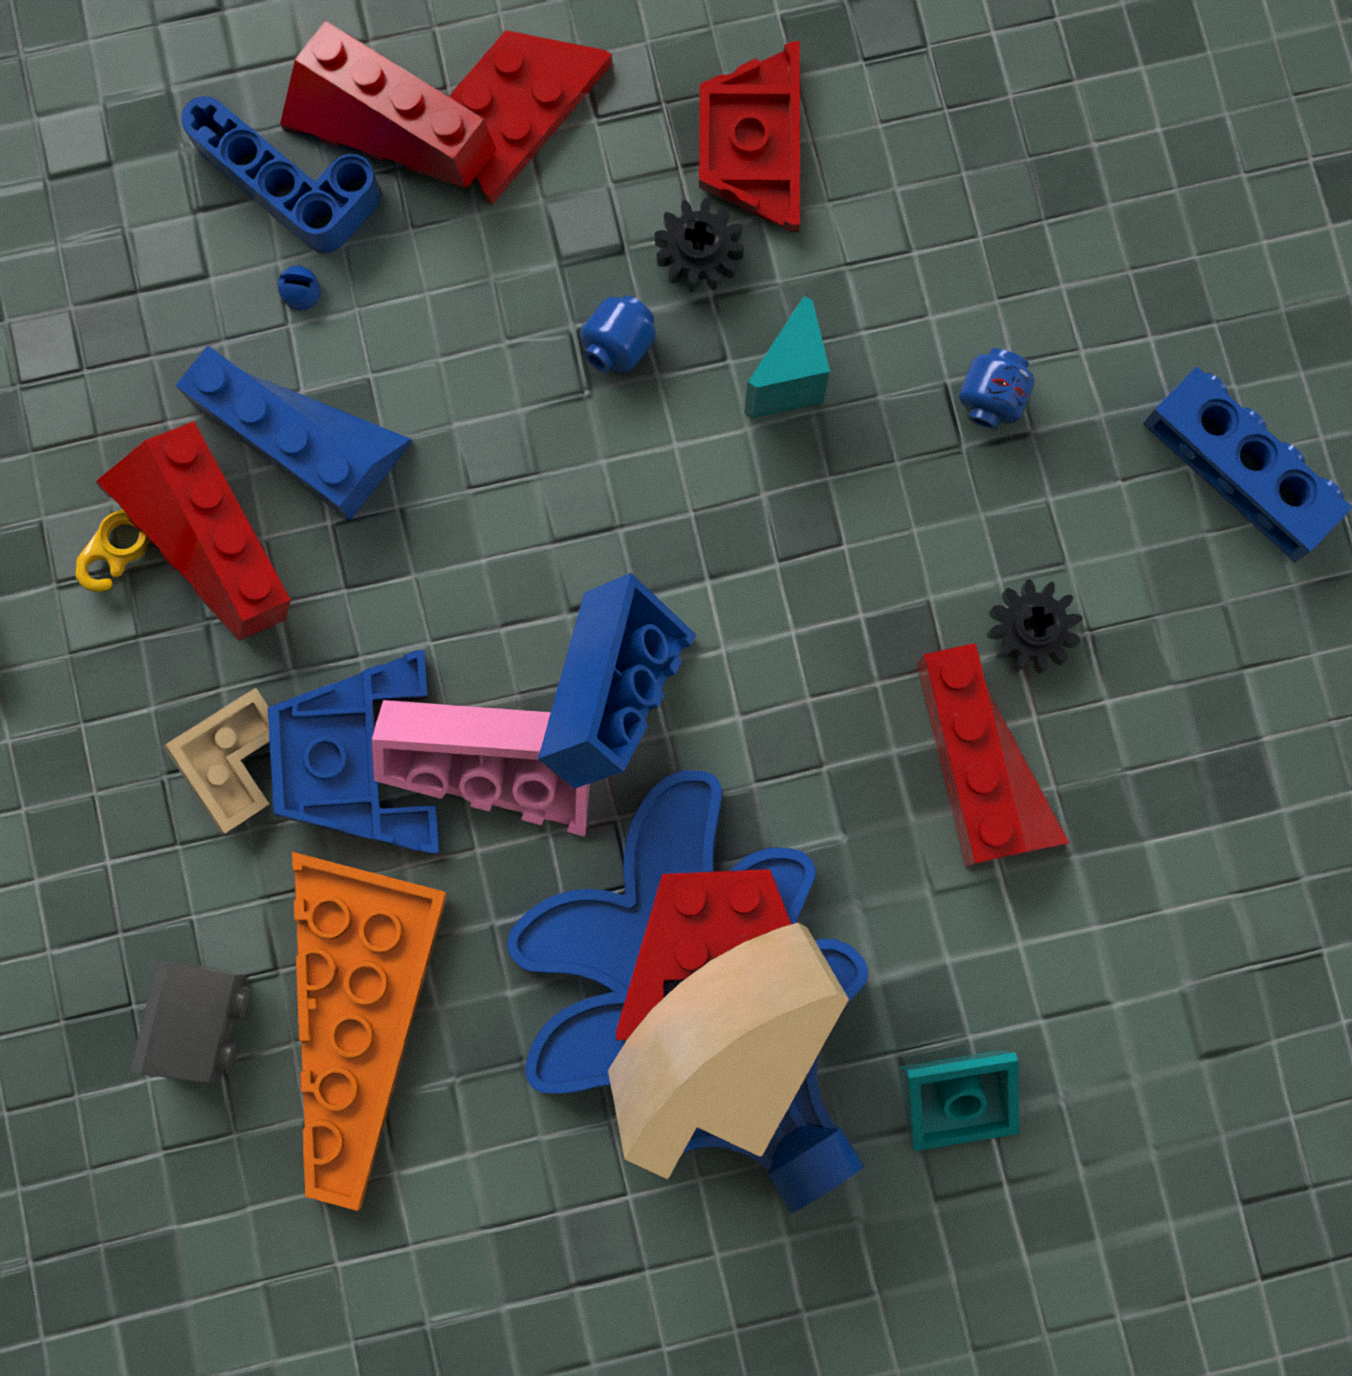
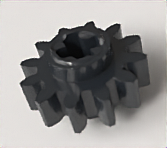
(701, 225)
(1022, 642)

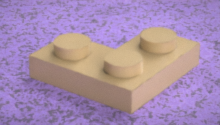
(212, 756)

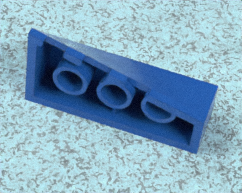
(311, 442)
(611, 680)

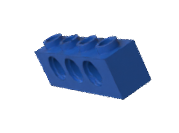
(1250, 492)

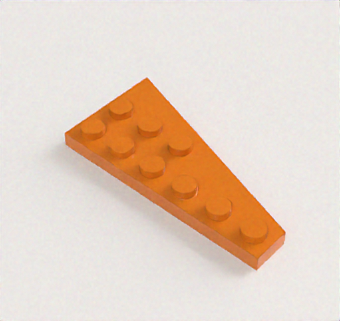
(358, 988)

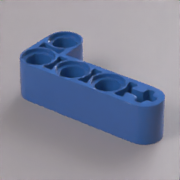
(272, 170)

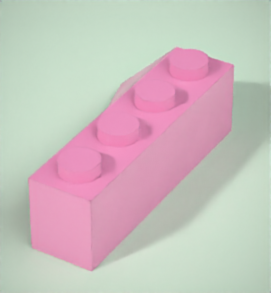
(477, 756)

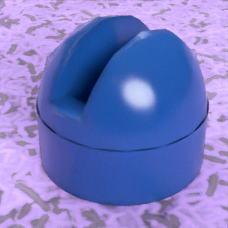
(298, 296)

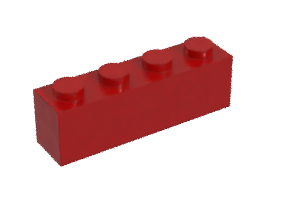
(375, 106)
(191, 515)
(985, 774)

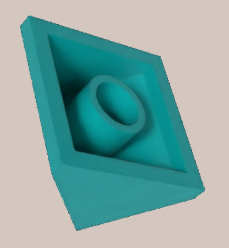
(793, 369)
(961, 1099)

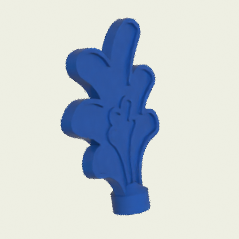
(600, 939)

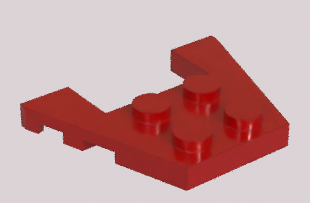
(694, 923)

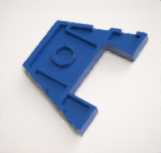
(326, 757)

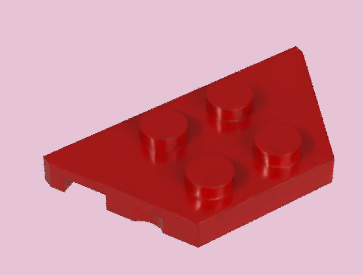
(524, 94)
(754, 137)

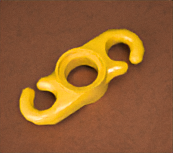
(101, 549)

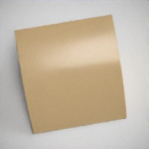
(726, 1049)

